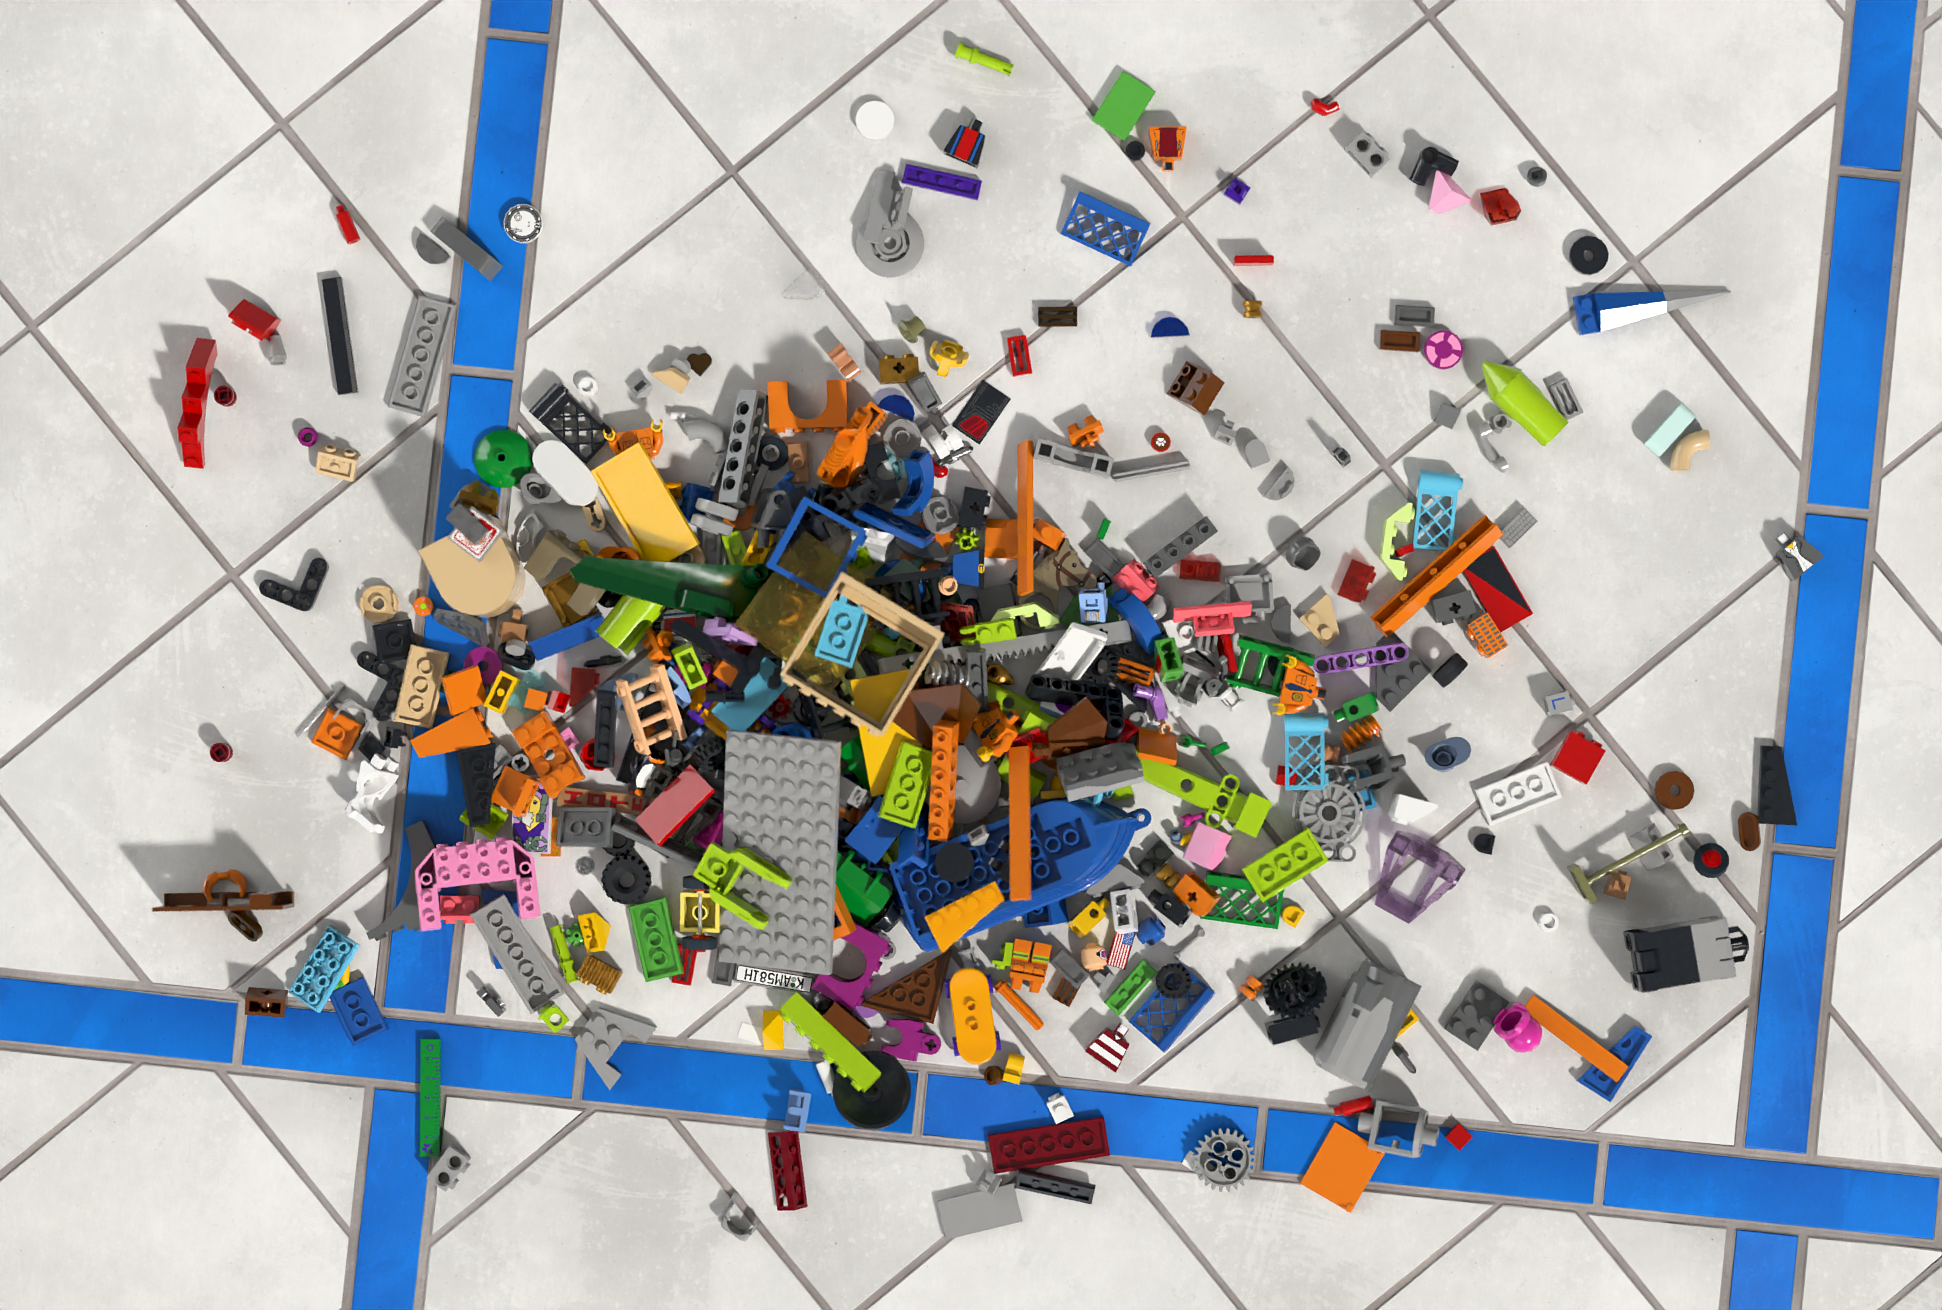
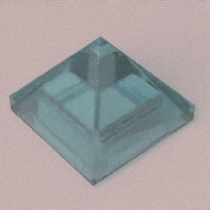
(899, 470)

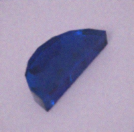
(1169, 328)
(898, 405)

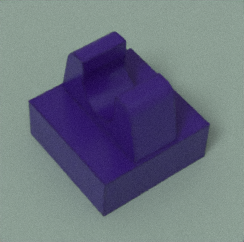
(1236, 191)

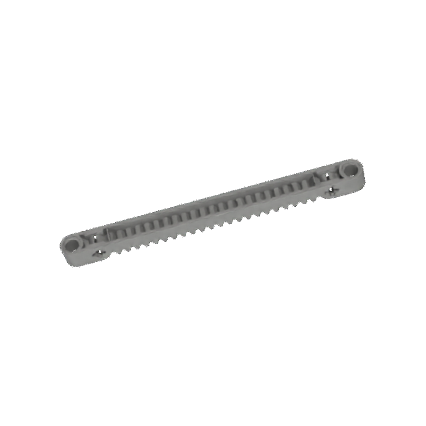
(1117, 633)

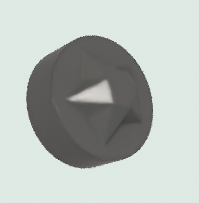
(1536, 176)

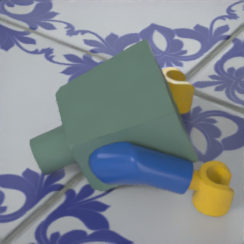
(900, 567)

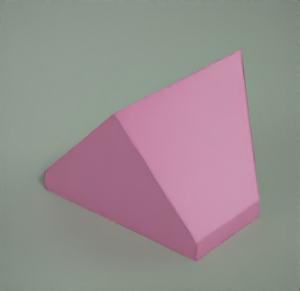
(1446, 194)

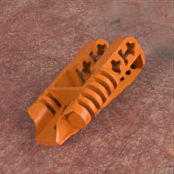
(847, 452)

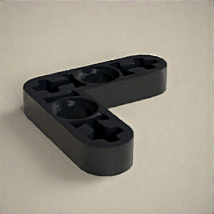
(303, 592)
(390, 677)

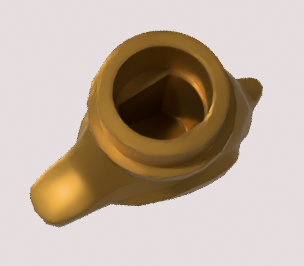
(999, 675)

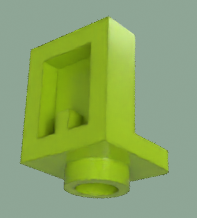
(1006, 952)

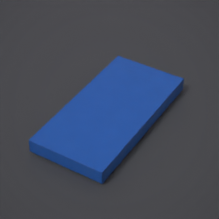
(894, 525)

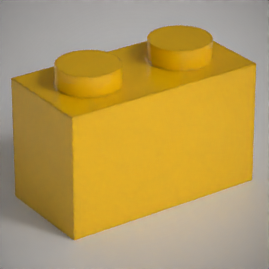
(501, 692)

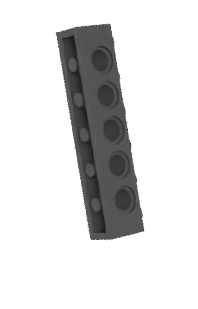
(743, 449)

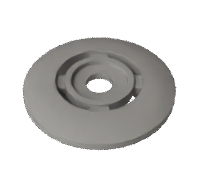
(876, 256)

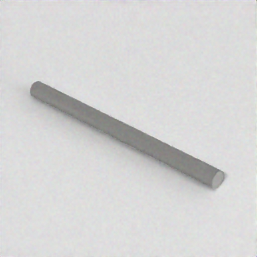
(320, 711)

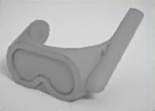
(368, 715)
(728, 1226)

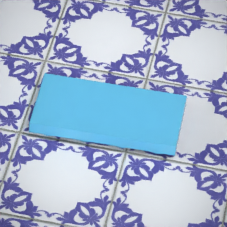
(758, 699)
(324, 968)

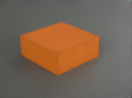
(535, 699)

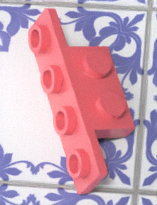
(1214, 618)

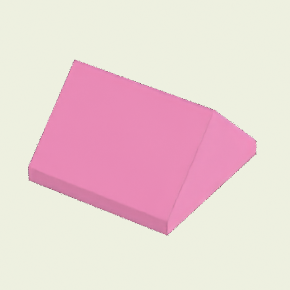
(1207, 847)

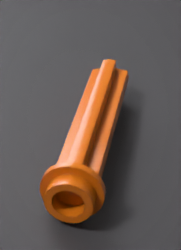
(1018, 1004)

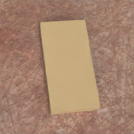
(421, 686)

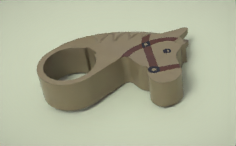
(1058, 570)

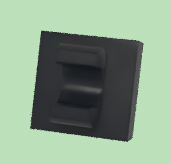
(392, 737)

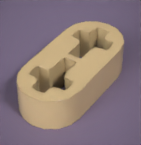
(598, 512)

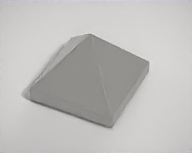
(642, 388)
(978, 836)

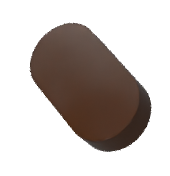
(1749, 831)

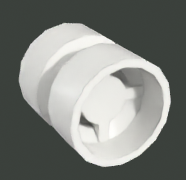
(945, 441)

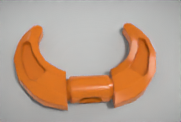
(214, 877)

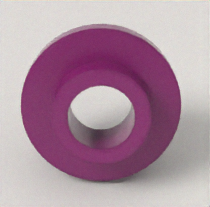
(303, 432)

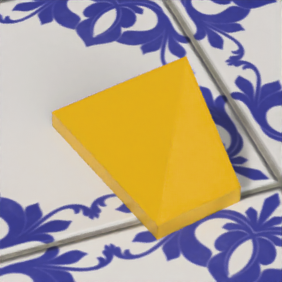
(754, 554)
(594, 931)
(772, 1030)

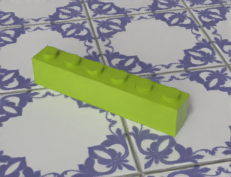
(829, 1042)

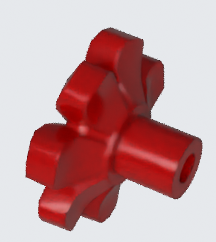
(780, 712)

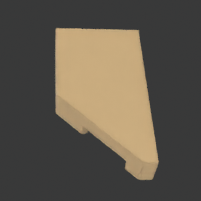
(673, 378)

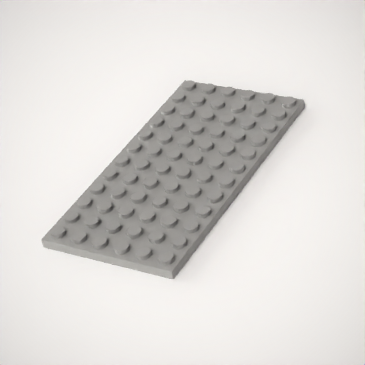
(786, 810)

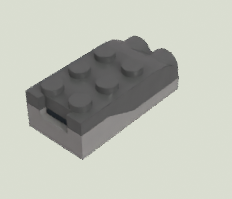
(1099, 770)

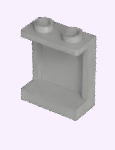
(758, 480)

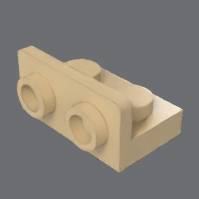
(337, 462)

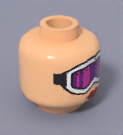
(1093, 957)

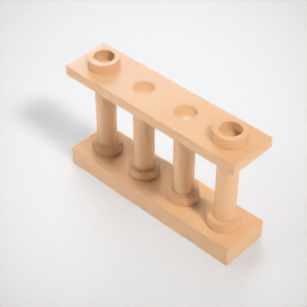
(670, 709)

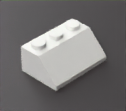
(1408, 809)

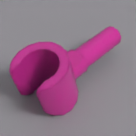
(1189, 819)

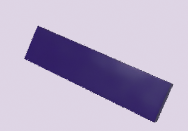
(941, 182)

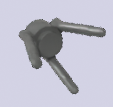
(674, 757)

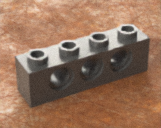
(1180, 547)

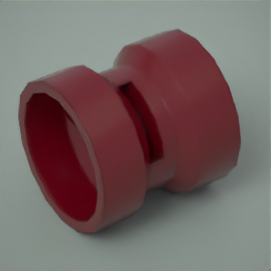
(225, 399)
(223, 749)

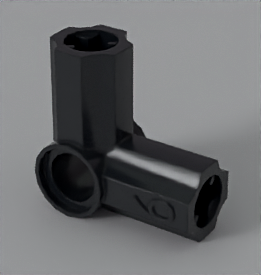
(1440, 162)

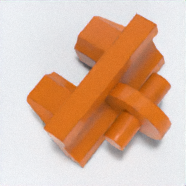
(1086, 435)
(658, 645)

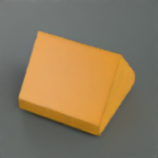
(675, 488)

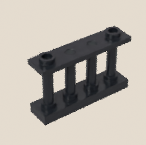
(913, 579)
(817, 730)

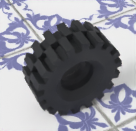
(623, 894)

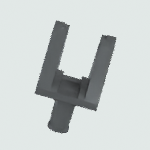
(771, 515)
(1380, 766)

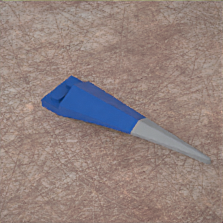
(1610, 310)

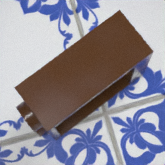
(848, 1024)

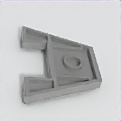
(604, 1035)

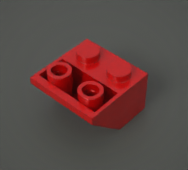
(259, 322)

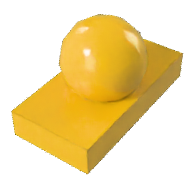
(1057, 789)

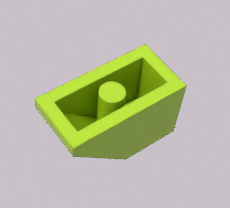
(689, 665)

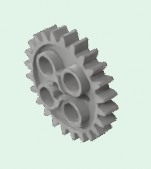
(1231, 1143)

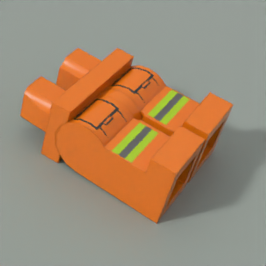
(1030, 970)

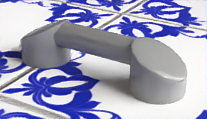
(1499, 463)

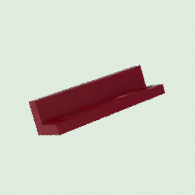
(790, 1170)

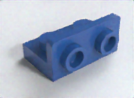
(690, 494)

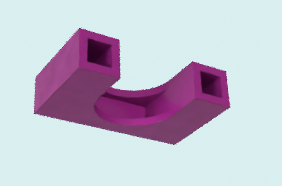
(850, 991)

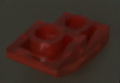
(1200, 570)

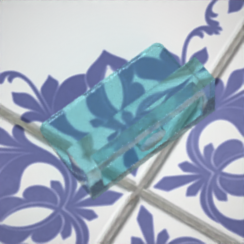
(519, 696)

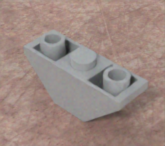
(1116, 879)

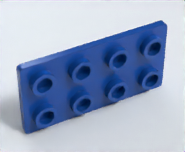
(873, 834)

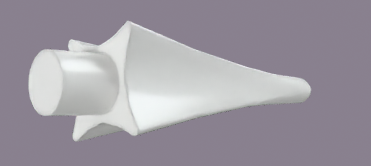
(1171, 702)

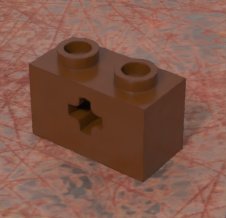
(266, 1002)

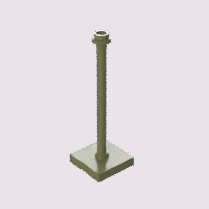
(1584, 882)

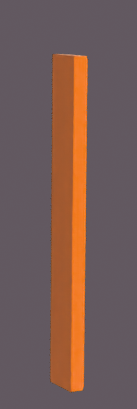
(1025, 517)
(1019, 823)

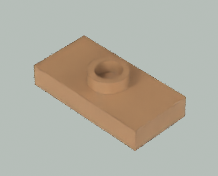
(799, 462)

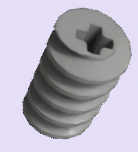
(946, 673)

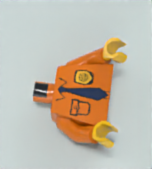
(1298, 688)
(995, 732)

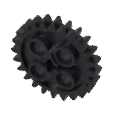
(1304, 981)

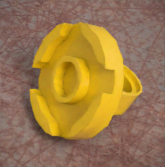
(948, 355)

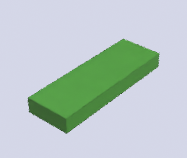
(1130, 987)

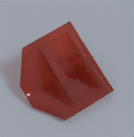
(1499, 206)

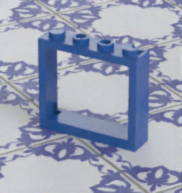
(850, 556)

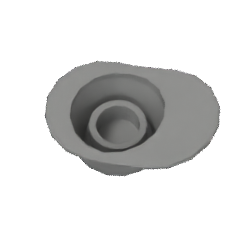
(537, 490)

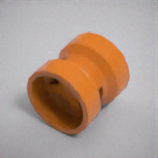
(1254, 984)

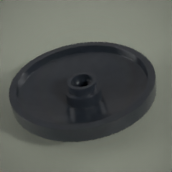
(882, 1102)

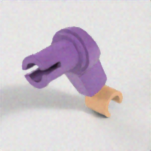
(1157, 704)

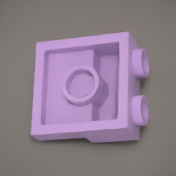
(727, 633)

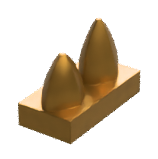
(471, 497)

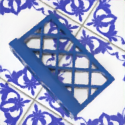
(1113, 213)
(1184, 1019)

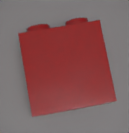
(1578, 757)

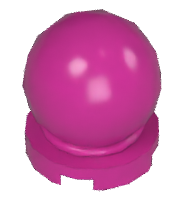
(1518, 1028)

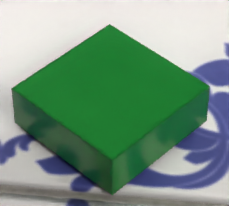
(1103, 529)

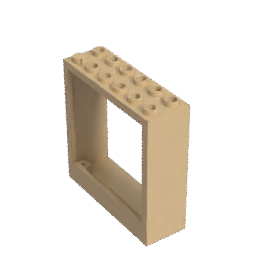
(890, 615)

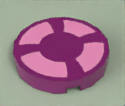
(1443, 350)

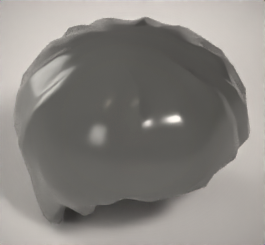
(1302, 553)

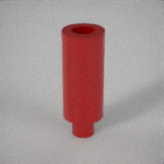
(347, 225)
(1354, 1106)

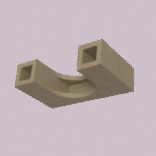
(546, 555)

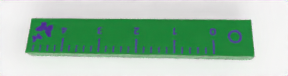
(430, 1097)

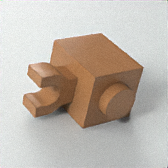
(515, 629)
(1617, 884)

